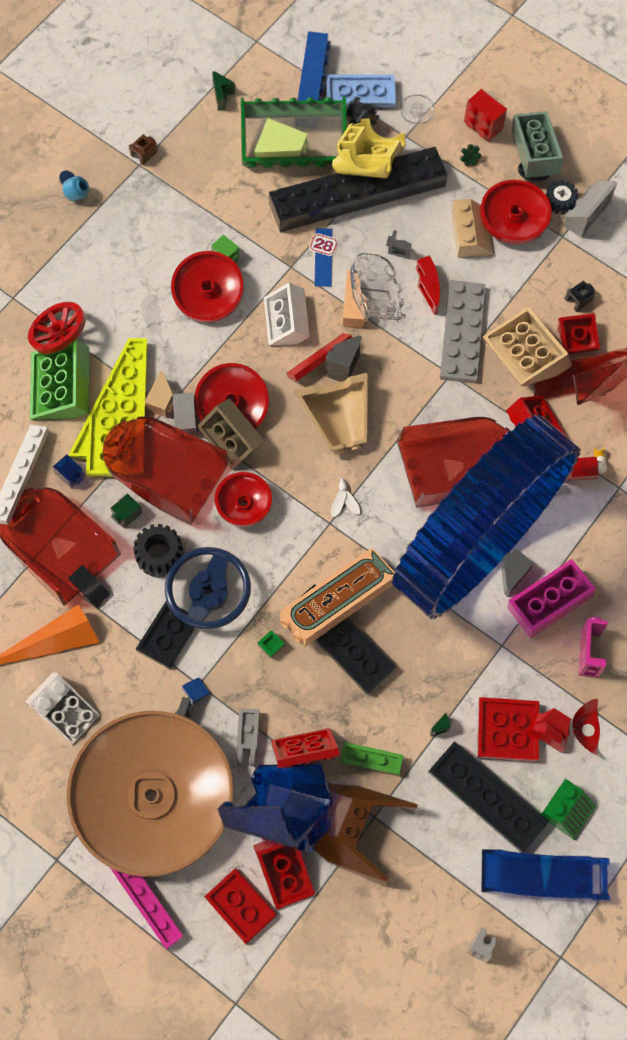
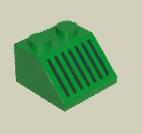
(568, 809)

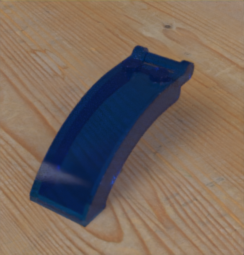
(543, 876)

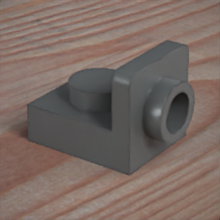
(398, 247)
(185, 708)

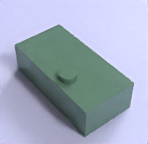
(537, 144)

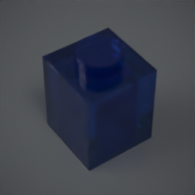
(69, 471)

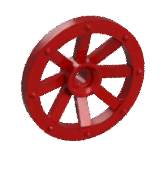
(61, 332)

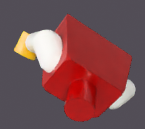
(589, 467)

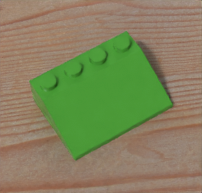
(60, 383)

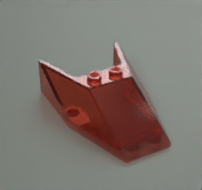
(587, 377)

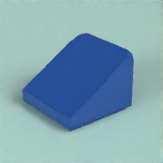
(195, 690)

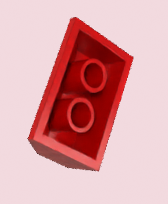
(530, 406)

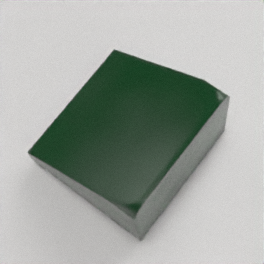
(442, 726)

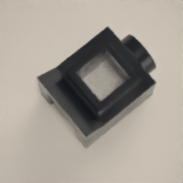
(581, 293)

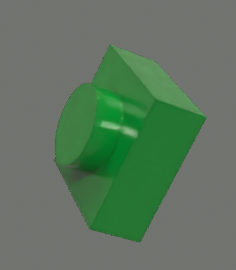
(270, 644)

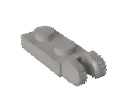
(247, 734)

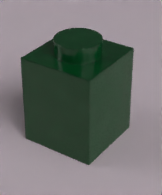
(125, 510)

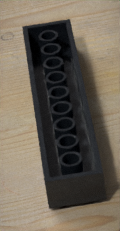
(345, 193)

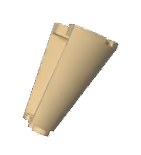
(338, 412)

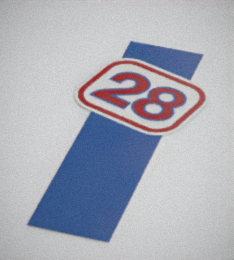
(324, 248)

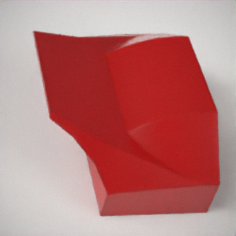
(551, 728)

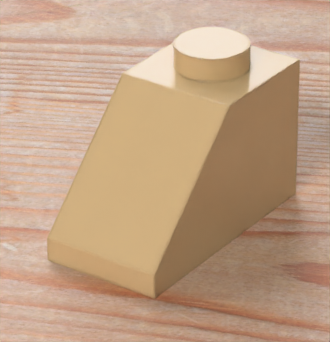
(160, 397)

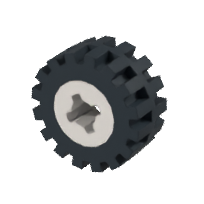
(562, 196)

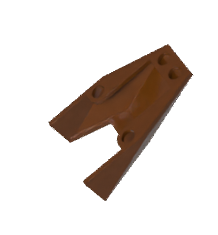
(347, 821)

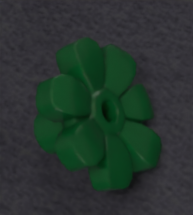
(470, 155)

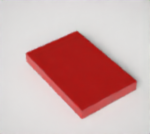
(240, 906)

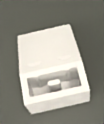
(62, 708)

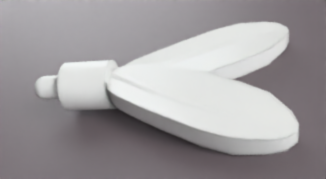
(344, 497)

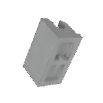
(185, 412)
(481, 949)

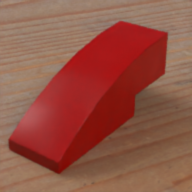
(429, 282)

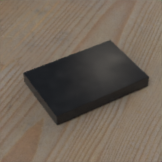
(165, 637)

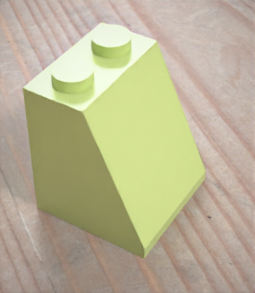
(280, 141)

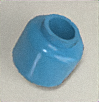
(75, 188)

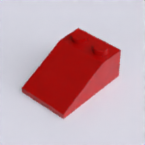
(283, 873)

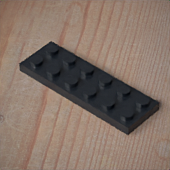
(355, 654)
(488, 797)

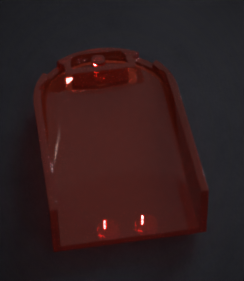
(442, 452)
(164, 465)
(55, 539)

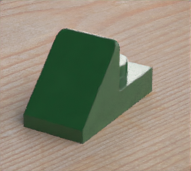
(222, 88)

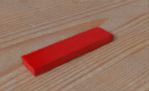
(315, 359)

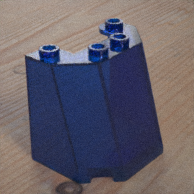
(286, 808)

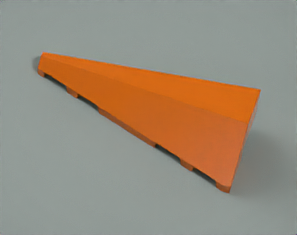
(63, 633)

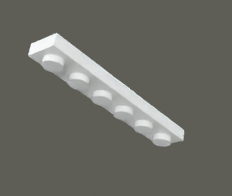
(21, 471)

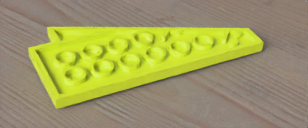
(119, 400)

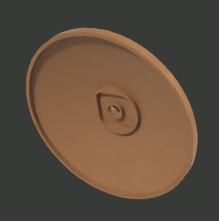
(140, 756)

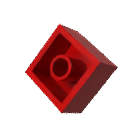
(485, 115)

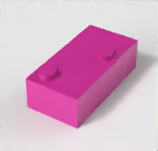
(551, 598)

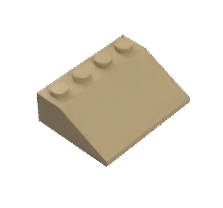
(528, 348)

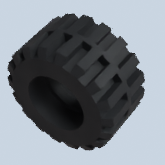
(154, 536)

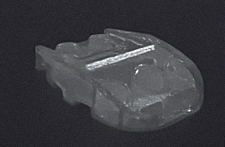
(376, 274)

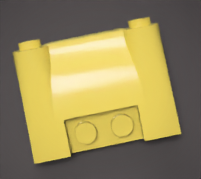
(365, 152)

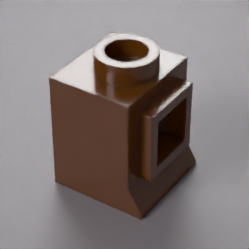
(144, 153)

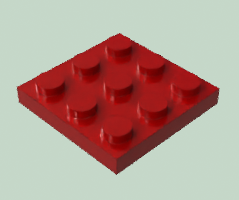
(505, 728)
(304, 748)

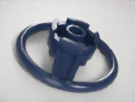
(213, 579)

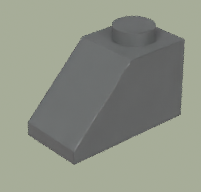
(514, 569)

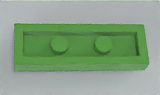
(371, 759)

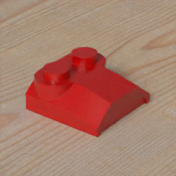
(578, 333)

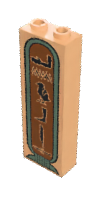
(337, 597)

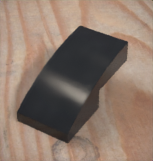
(89, 586)

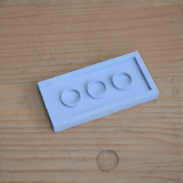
(371, 89)

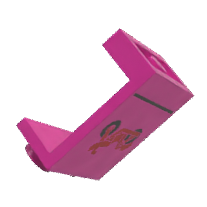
(591, 666)

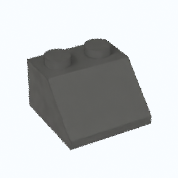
(343, 358)

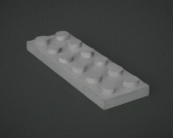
(462, 331)

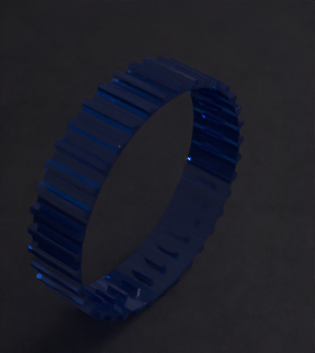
(485, 516)

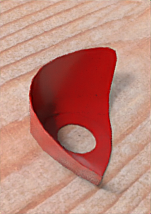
(587, 715)

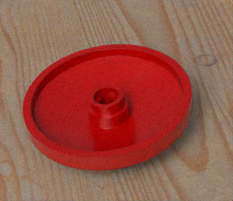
(515, 211)
(207, 286)
(239, 384)

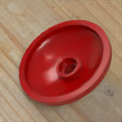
(243, 488)

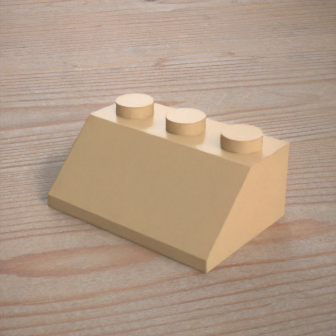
(469, 232)

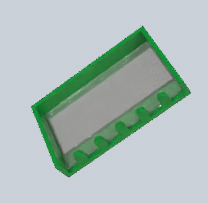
(320, 119)

